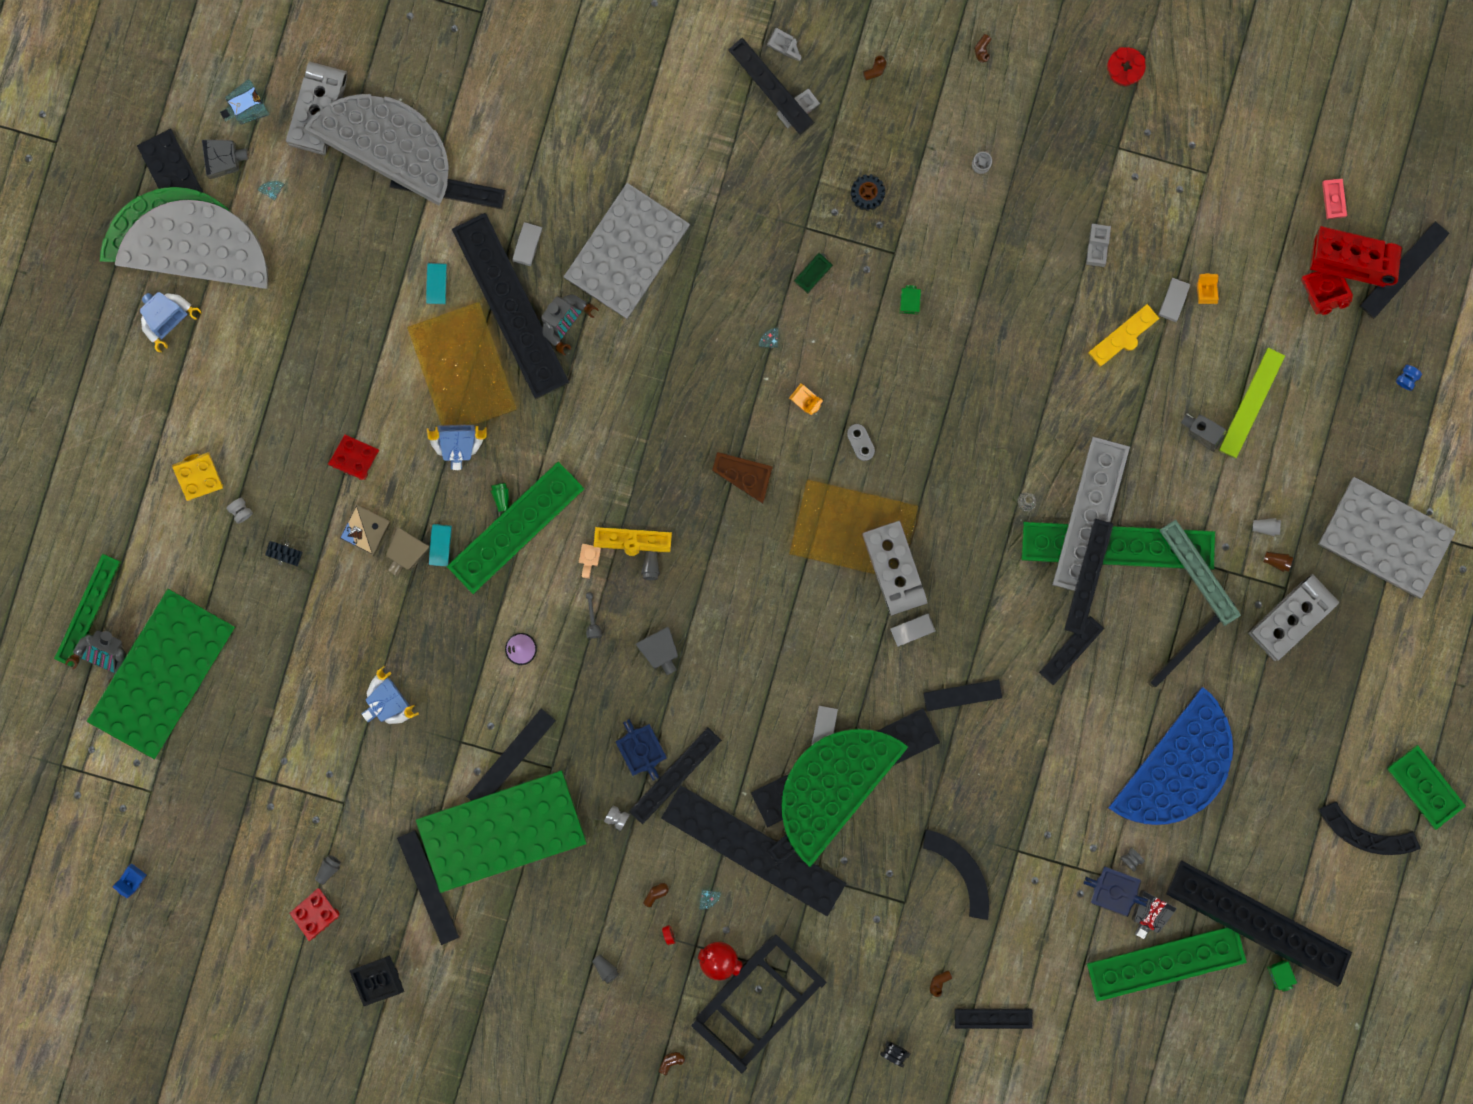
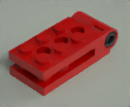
(1355, 257)

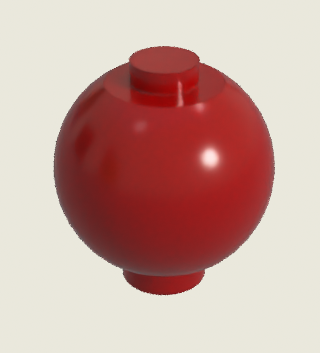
(719, 961)

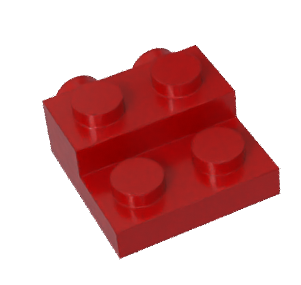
(1326, 292)

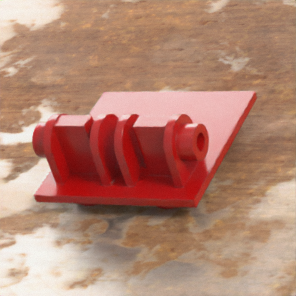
(353, 457)
(314, 914)

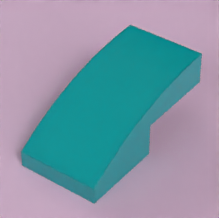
(436, 283)
(440, 545)

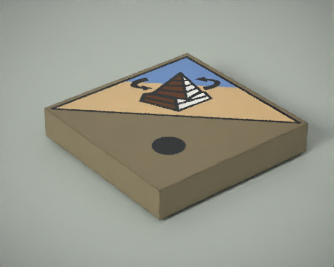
(364, 530)

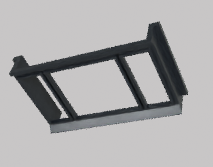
(729, 988)

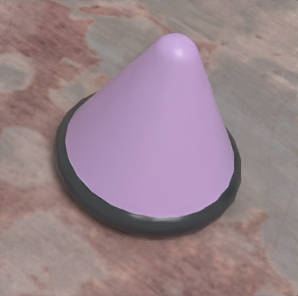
(521, 648)

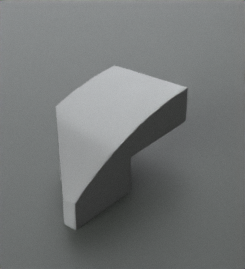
(784, 44)

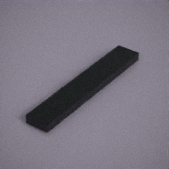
(771, 86)
(468, 193)
(1408, 266)
(1088, 576)
(1184, 651)
(513, 755)
(675, 775)
(428, 887)

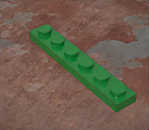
(88, 607)

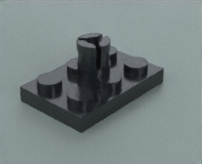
(377, 980)

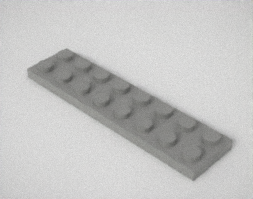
(1093, 500)

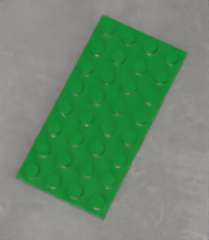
(160, 673)
(501, 831)

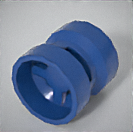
(1408, 377)

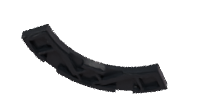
(1364, 840)
(967, 868)

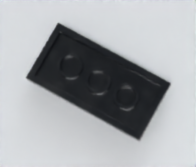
(168, 162)

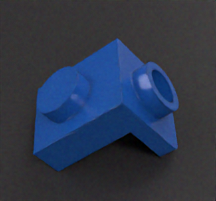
(129, 881)

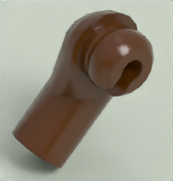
(980, 49)
(877, 70)
(655, 893)
(937, 983)
(670, 1060)

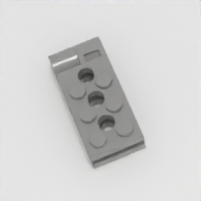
(317, 79)
(896, 598)
(1319, 603)

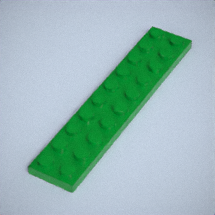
(1125, 548)

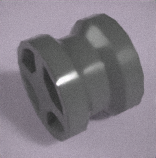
(1132, 859)

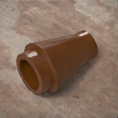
(1279, 561)

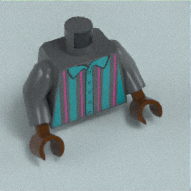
(561, 316)
(99, 650)

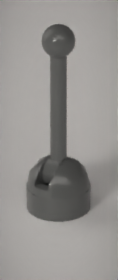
(593, 630)

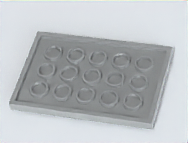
(627, 251)
(1386, 537)

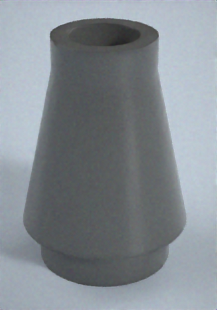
(650, 566)
(328, 868)
(605, 969)

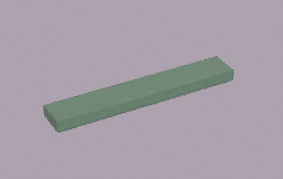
(1200, 572)

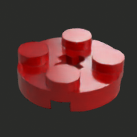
(1136, 62)

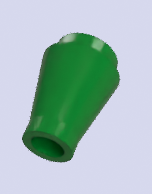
(501, 496)

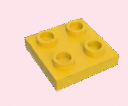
(197, 475)

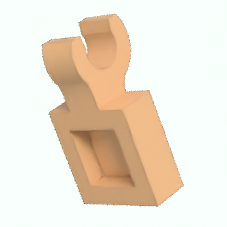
(589, 557)

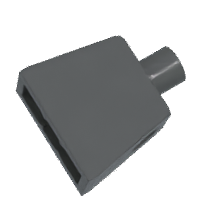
(660, 650)

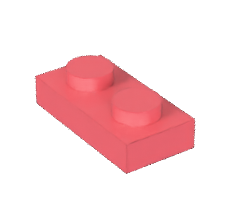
(1334, 199)

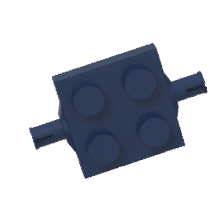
(641, 750)
(1116, 891)

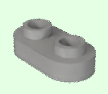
(860, 442)

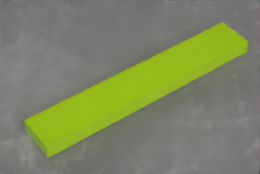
(1251, 403)

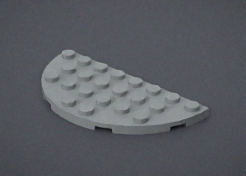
(386, 139)
(195, 242)

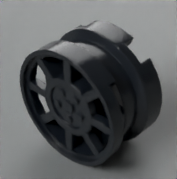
(895, 1053)

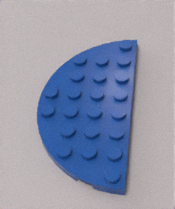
(1182, 769)

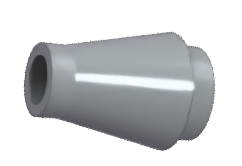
(1267, 526)

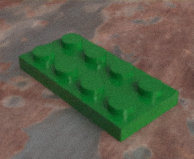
(1426, 787)

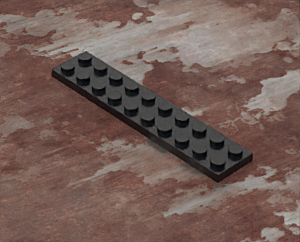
(510, 306)
(911, 730)
(748, 848)
(1259, 923)

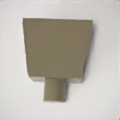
(405, 552)

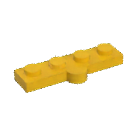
(1124, 337)
(632, 540)

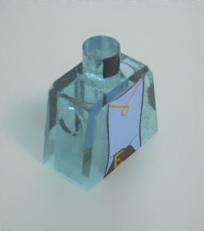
(244, 104)

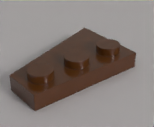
(744, 474)

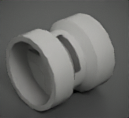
(982, 159)
(239, 510)
(617, 818)

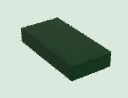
(813, 273)

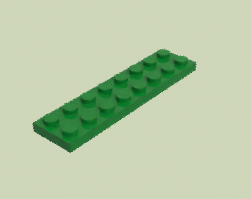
(515, 527)
(1165, 963)

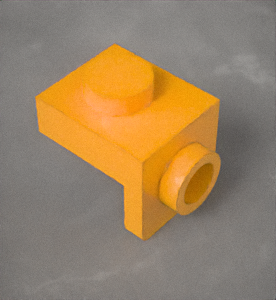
(1207, 289)
(806, 400)

